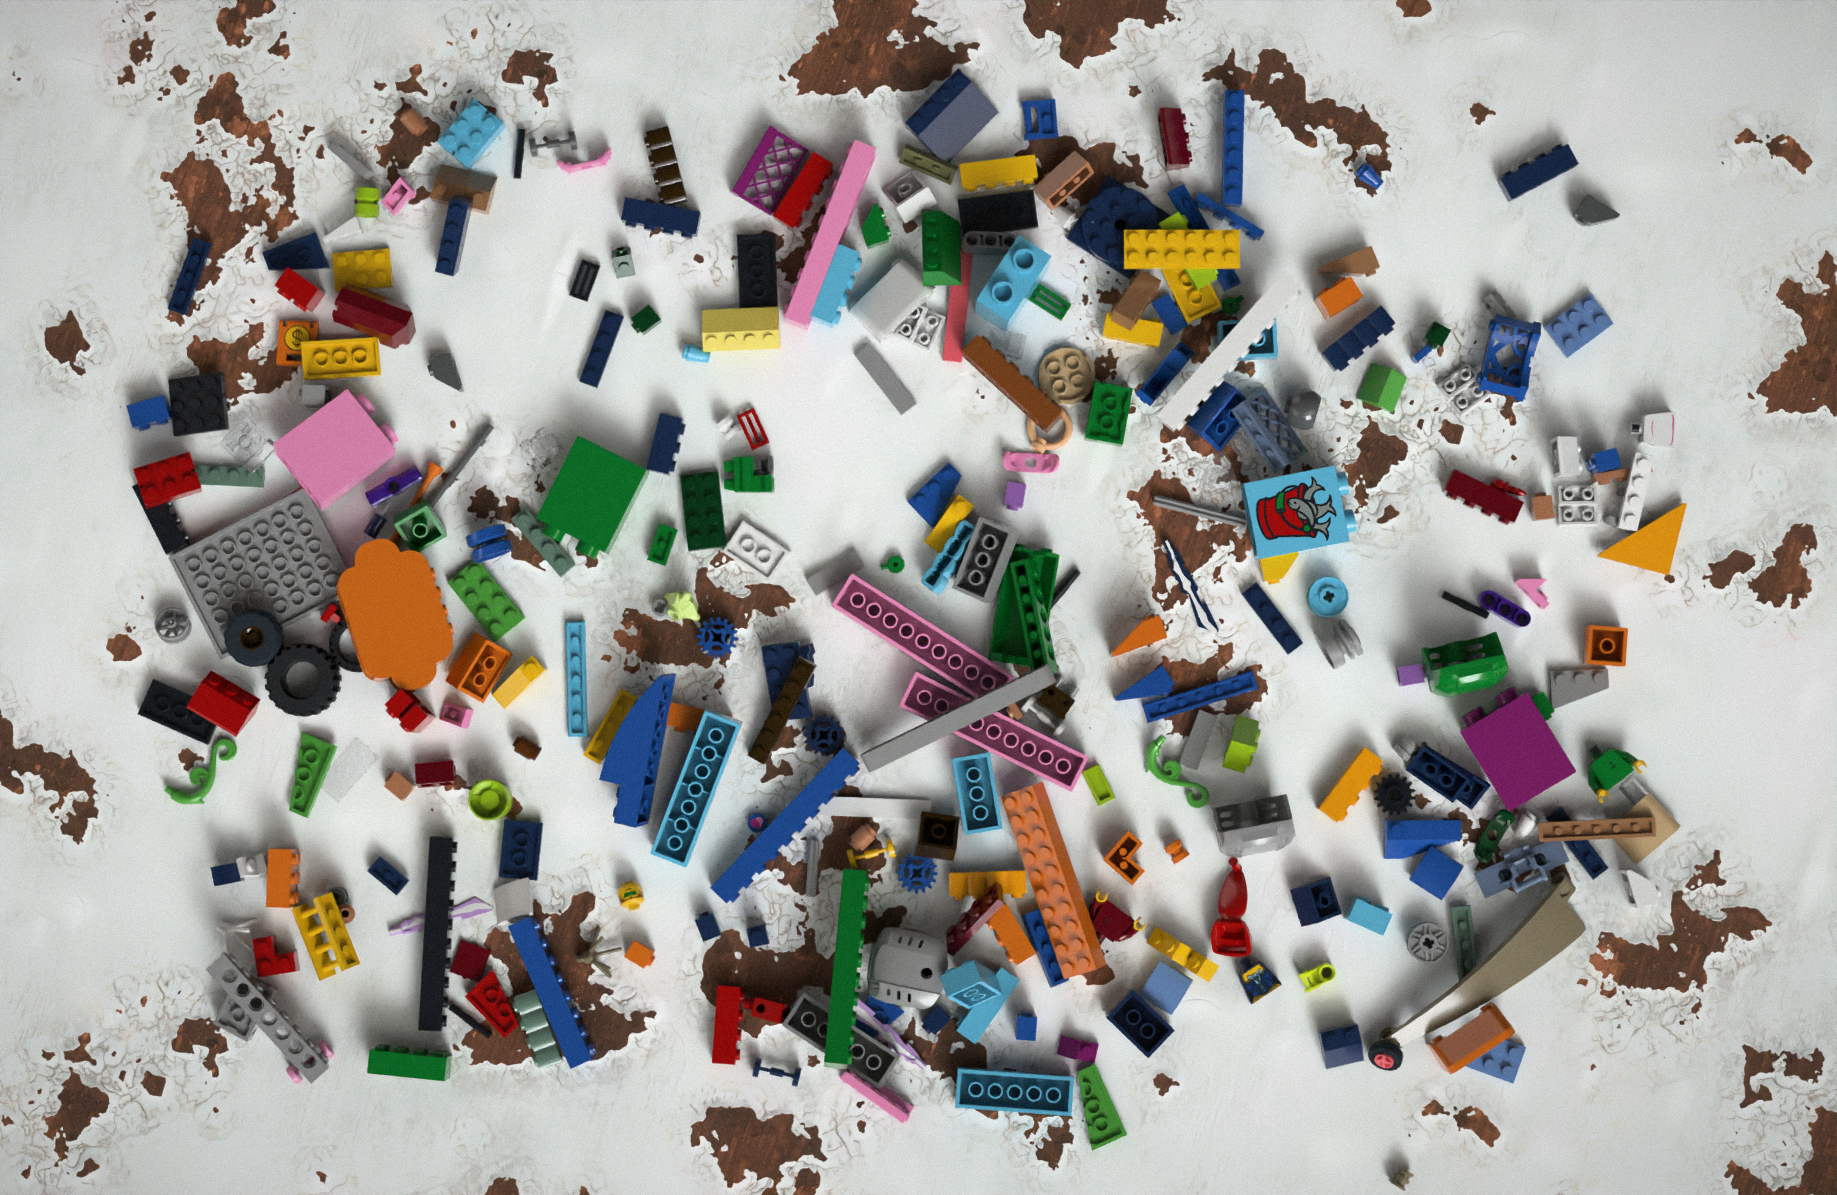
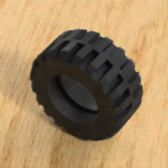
(278, 672)

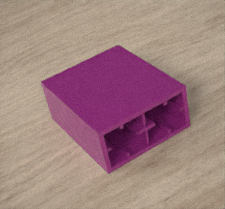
(1516, 748)

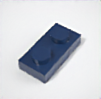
(388, 875)

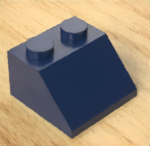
(1315, 902)
(1341, 1045)

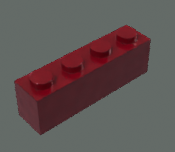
(1482, 496)

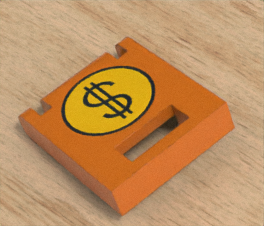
(290, 338)

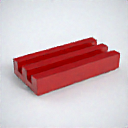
(759, 444)

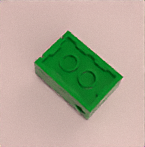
(1108, 414)

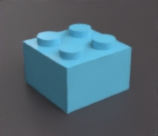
(1368, 916)

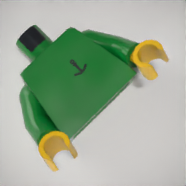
(1609, 769)

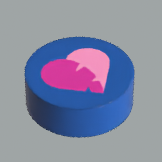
(757, 822)

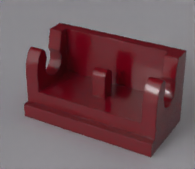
(435, 774)

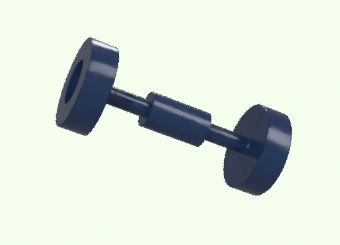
(776, 1072)

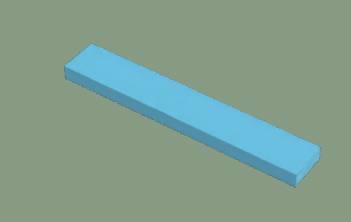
(576, 679)

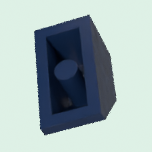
(225, 874)

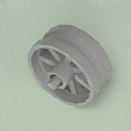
(173, 625)

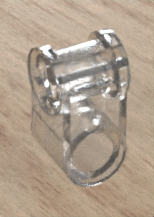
(1240, 442)

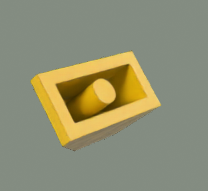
(1276, 567)

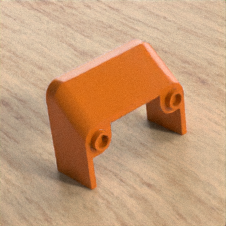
(1471, 1039)

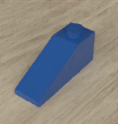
(1153, 684)

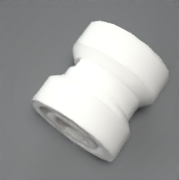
(728, 428)

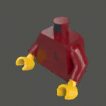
(1112, 921)

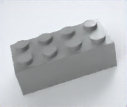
(986, 559)

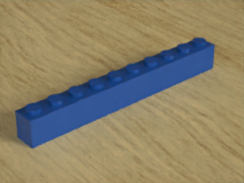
(785, 825)

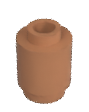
(413, 121)
(862, 837)
(351, 912)

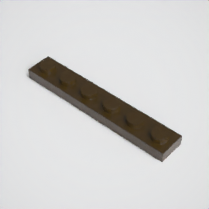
(782, 710)

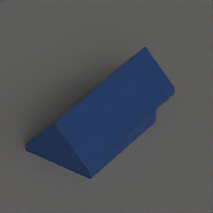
(1447, 777)

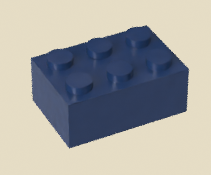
(1139, 1023)

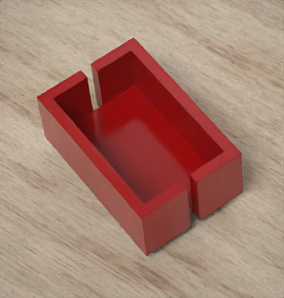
(167, 480)
(406, 709)

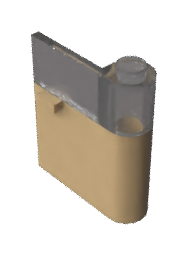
(1635, 801)

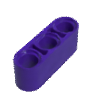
(1513, 609)

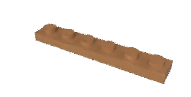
(1596, 829)

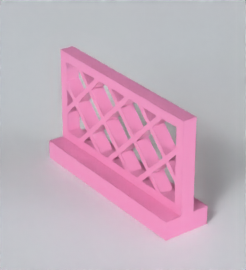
(883, 1098)

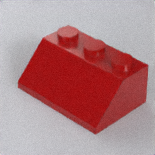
(223, 703)

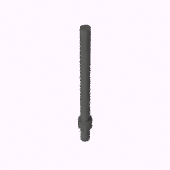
(479, 441)

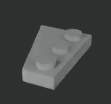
(1575, 685)

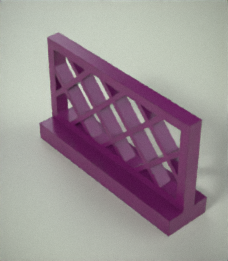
(758, 158)

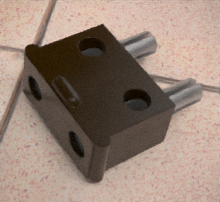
(1054, 702)

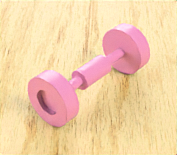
(295, 1074)

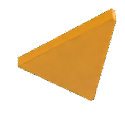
(1651, 545)

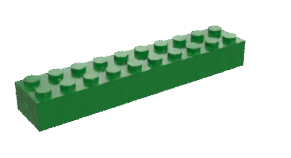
(845, 967)

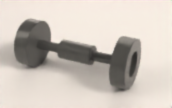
(553, 143)

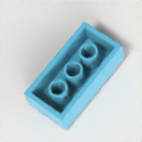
(835, 286)
(977, 793)

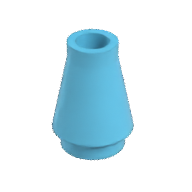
(695, 354)

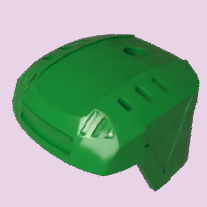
(1467, 676)

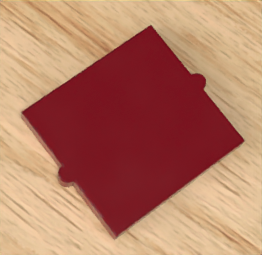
(470, 961)

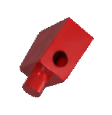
(775, 1010)

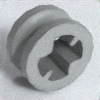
(654, 605)

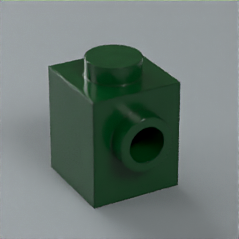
(1436, 335)

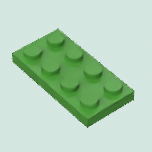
(486, 600)

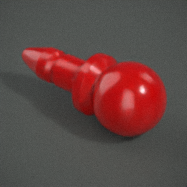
(1499, 484)

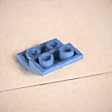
(1165, 987)

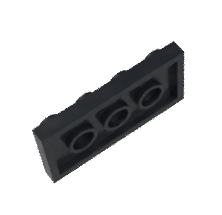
(998, 212)
(757, 270)
(169, 708)

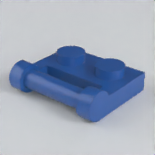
(1045, 116)

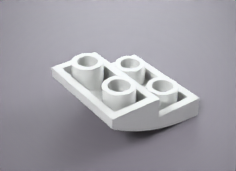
(921, 328)
(1462, 390)
(1577, 506)
(513, 901)

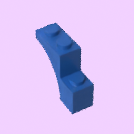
(1165, 373)

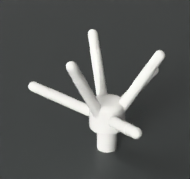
(229, 931)

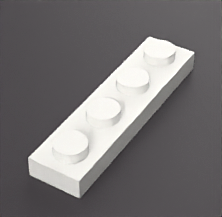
(1635, 491)

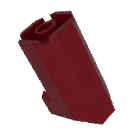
(375, 315)

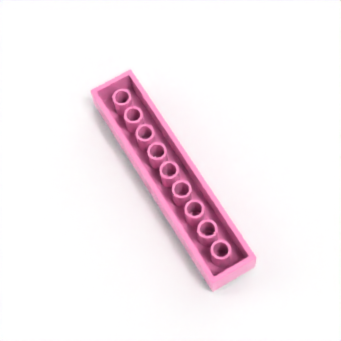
(831, 232)
(918, 638)
(998, 734)

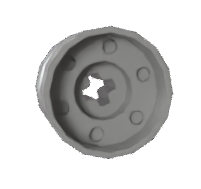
(1339, 643)

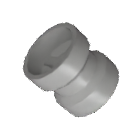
(1406, 748)

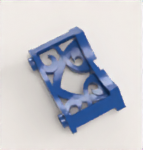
(1530, 342)

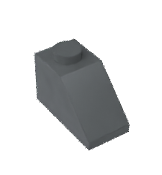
(1593, 212)
(445, 371)

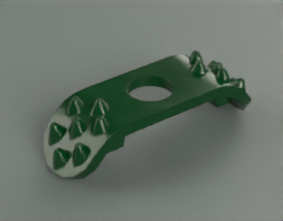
(1500, 822)

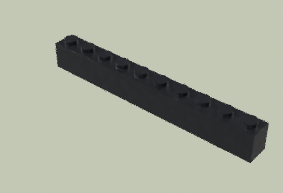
(436, 933)

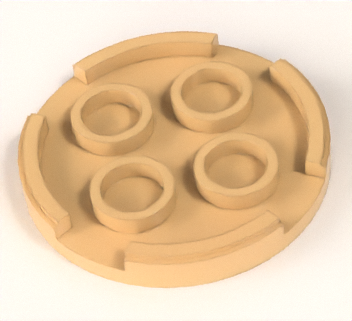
(1066, 375)

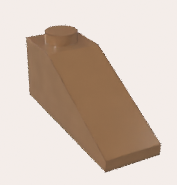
(1356, 264)

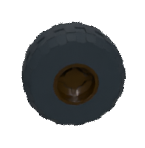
(254, 637)

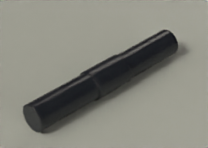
(519, 153)
(1065, 586)
(1465, 605)
(470, 1020)

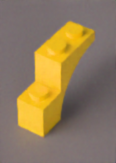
(1182, 954)

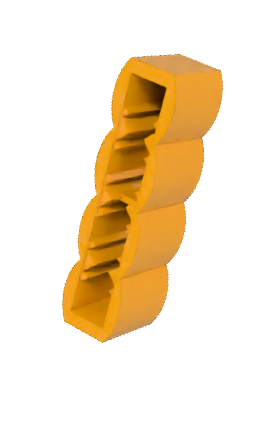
(975, 883)

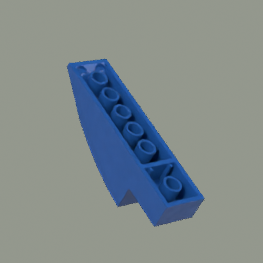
(637, 752)

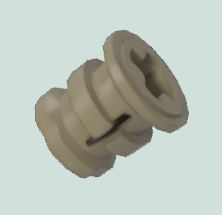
(1401, 1178)

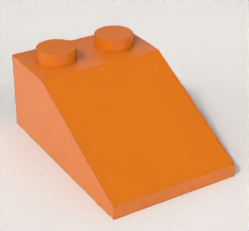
(1145, 633)

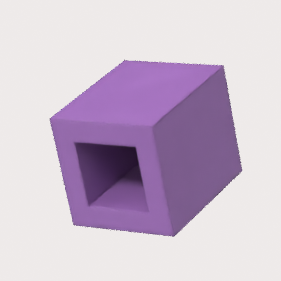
(1014, 495)
(1411, 674)

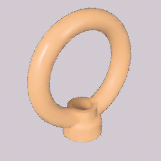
(1040, 445)

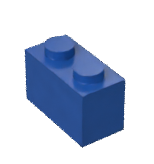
(149, 412)
(1603, 461)
(1026, 1026)

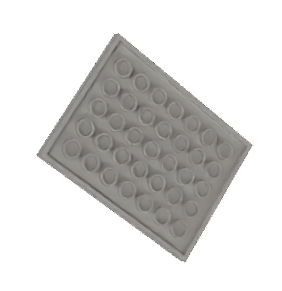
(266, 562)

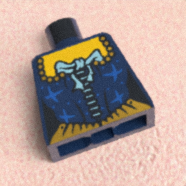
(1256, 979)

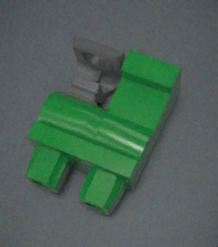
(744, 475)

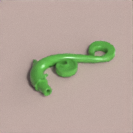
(1172, 779)
(196, 798)

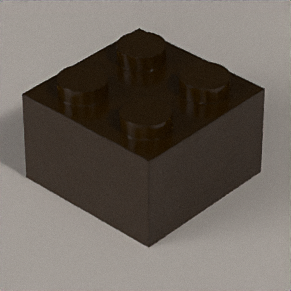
(937, 836)

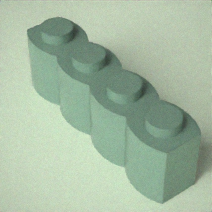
(538, 1028)

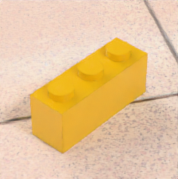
(1143, 333)

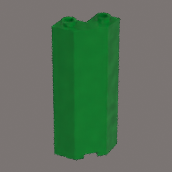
(1007, 635)

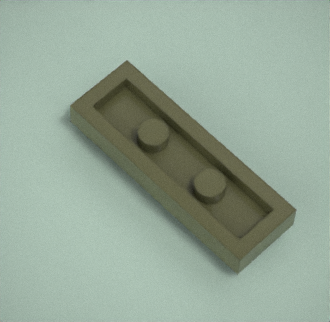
(928, 164)

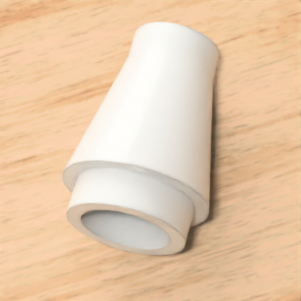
(1065, 217)
(1526, 824)

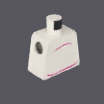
(1656, 430)

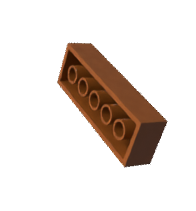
(1011, 383)

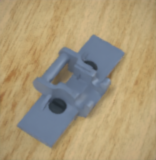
(1518, 861)

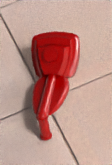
(1230, 933)

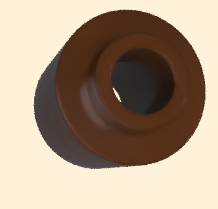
(527, 747)

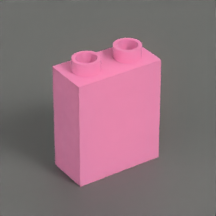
(336, 448)

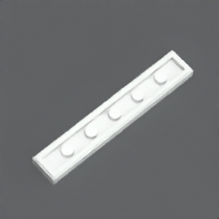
(875, 807)

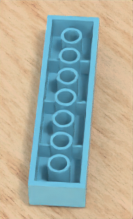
(696, 787)

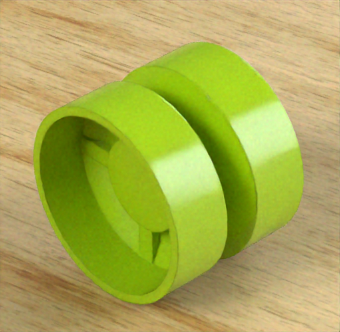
(490, 799)

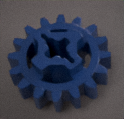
(815, 725)

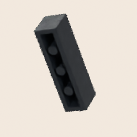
(165, 525)

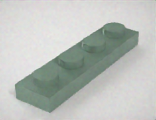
(230, 476)
(545, 545)
(1463, 939)

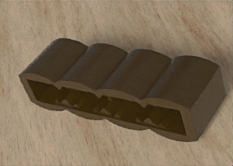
(666, 166)

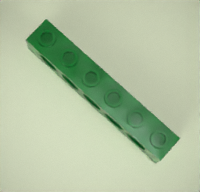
(1033, 614)

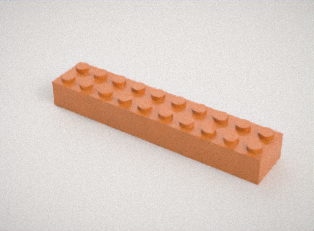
(1053, 880)

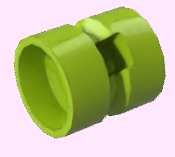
(367, 202)

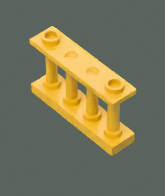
(336, 932)

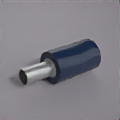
(377, 522)

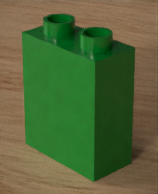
(591, 497)

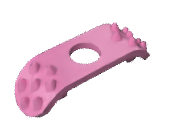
(602, 159)
(1044, 462)

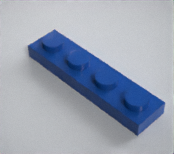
(1236, 222)
(1043, 947)

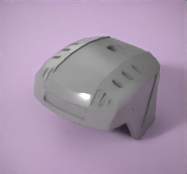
(1254, 839)
(901, 966)

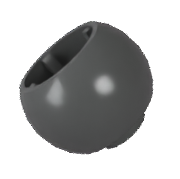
(1302, 408)

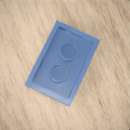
(1578, 325)
(1501, 1061)

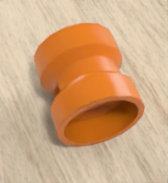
(1176, 850)

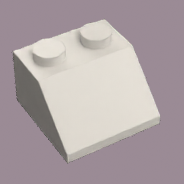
(909, 196)
(1565, 456)
(1638, 889)

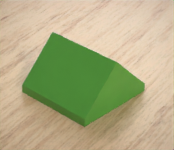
(1382, 387)

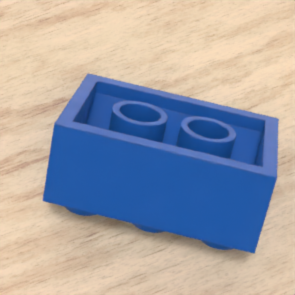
(1214, 419)

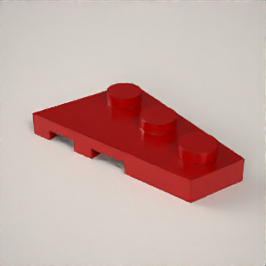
(493, 1004)

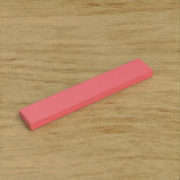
(957, 313)

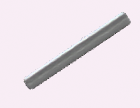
(1199, 511)

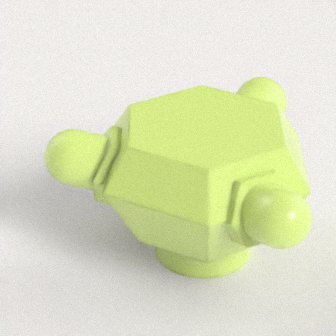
(682, 606)

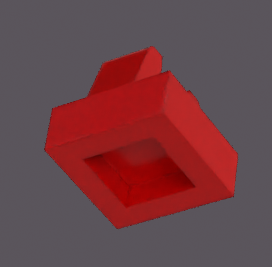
(331, 614)

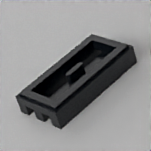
(590, 265)

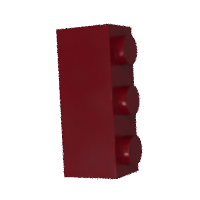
(1174, 138)

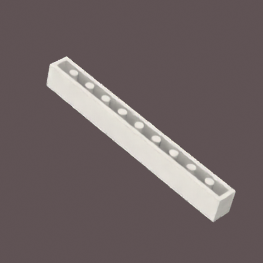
(1229, 351)

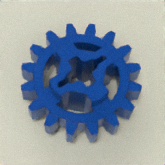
(724, 631)
(907, 882)

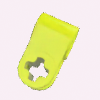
(1315, 977)

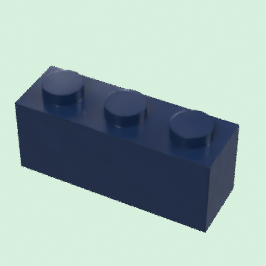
(665, 444)

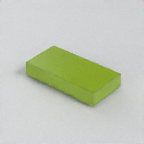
(1098, 784)

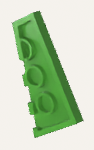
(1100, 1114)

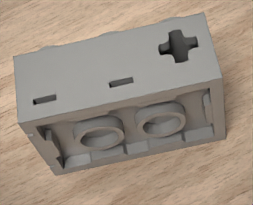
(233, 1017)

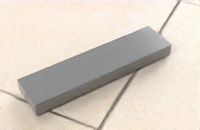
(885, 379)

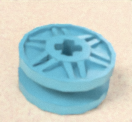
(1336, 603)

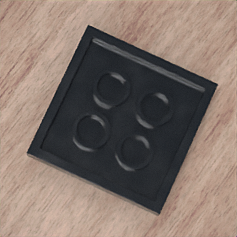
(198, 404)

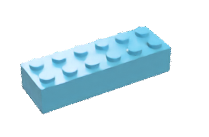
(1014, 1091)

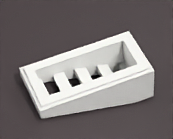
(345, 231)

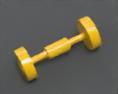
(871, 853)

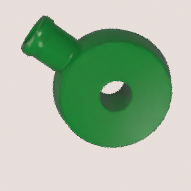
(1234, 301)
(889, 565)

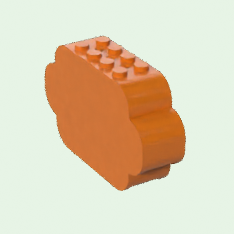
(395, 615)

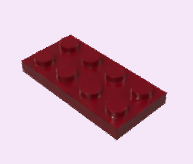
(974, 918)

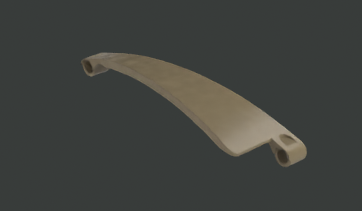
(1530, 946)

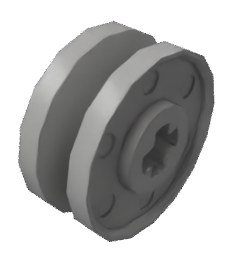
(1437, 948)

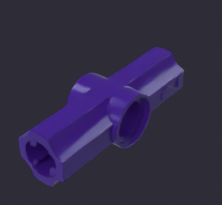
(405, 480)

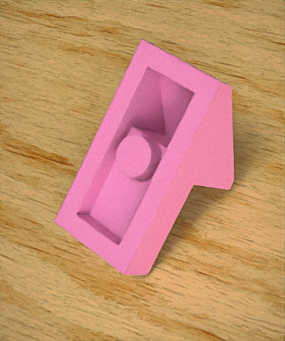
(398, 196)
(1530, 587)
(456, 715)

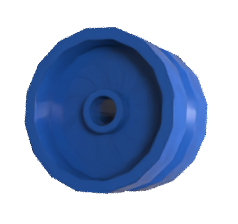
(489, 543)

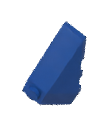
(1414, 837)

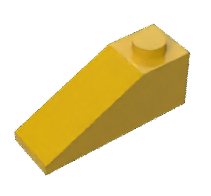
(948, 523)
(519, 681)

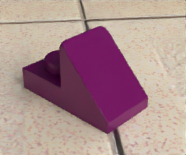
(1077, 1049)

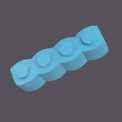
(948, 561)

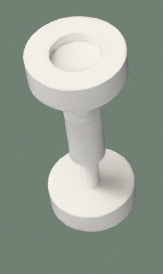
(1043, 717)

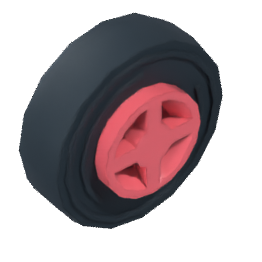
(1385, 1055)

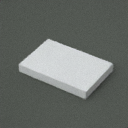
(756, 551)

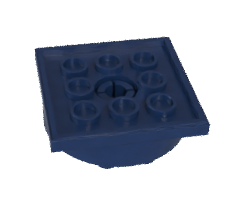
(1096, 227)

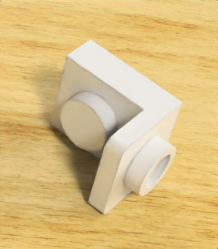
(252, 866)

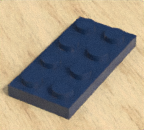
(778, 664)

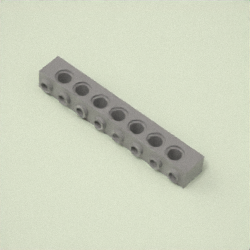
(309, 1070)

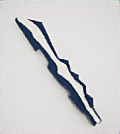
(1188, 586)

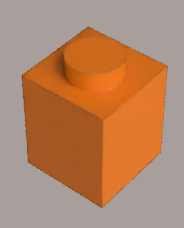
(640, 954)

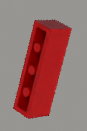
(803, 191)
(727, 1024)

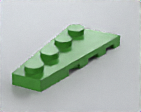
(312, 767)

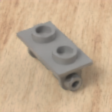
(1494, 304)

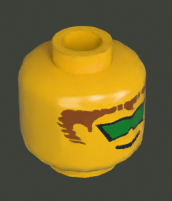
(630, 895)

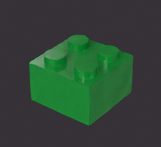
(420, 526)

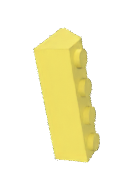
(740, 329)

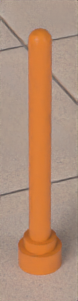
(432, 471)

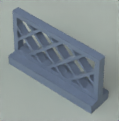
(1263, 435)

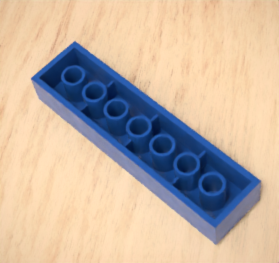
(552, 992)

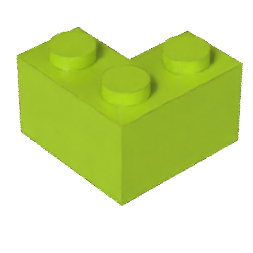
(1241, 744)

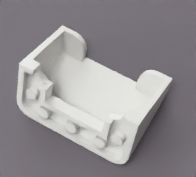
(891, 300)

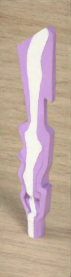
(466, 910)
(888, 1035)

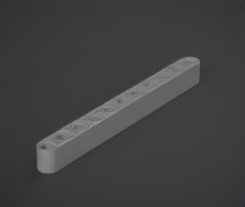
(958, 718)

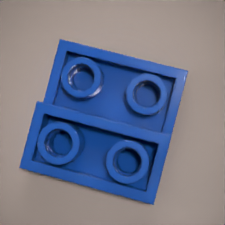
(1436, 872)

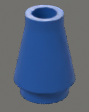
(1368, 175)

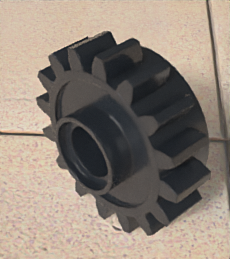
(1403, 799)

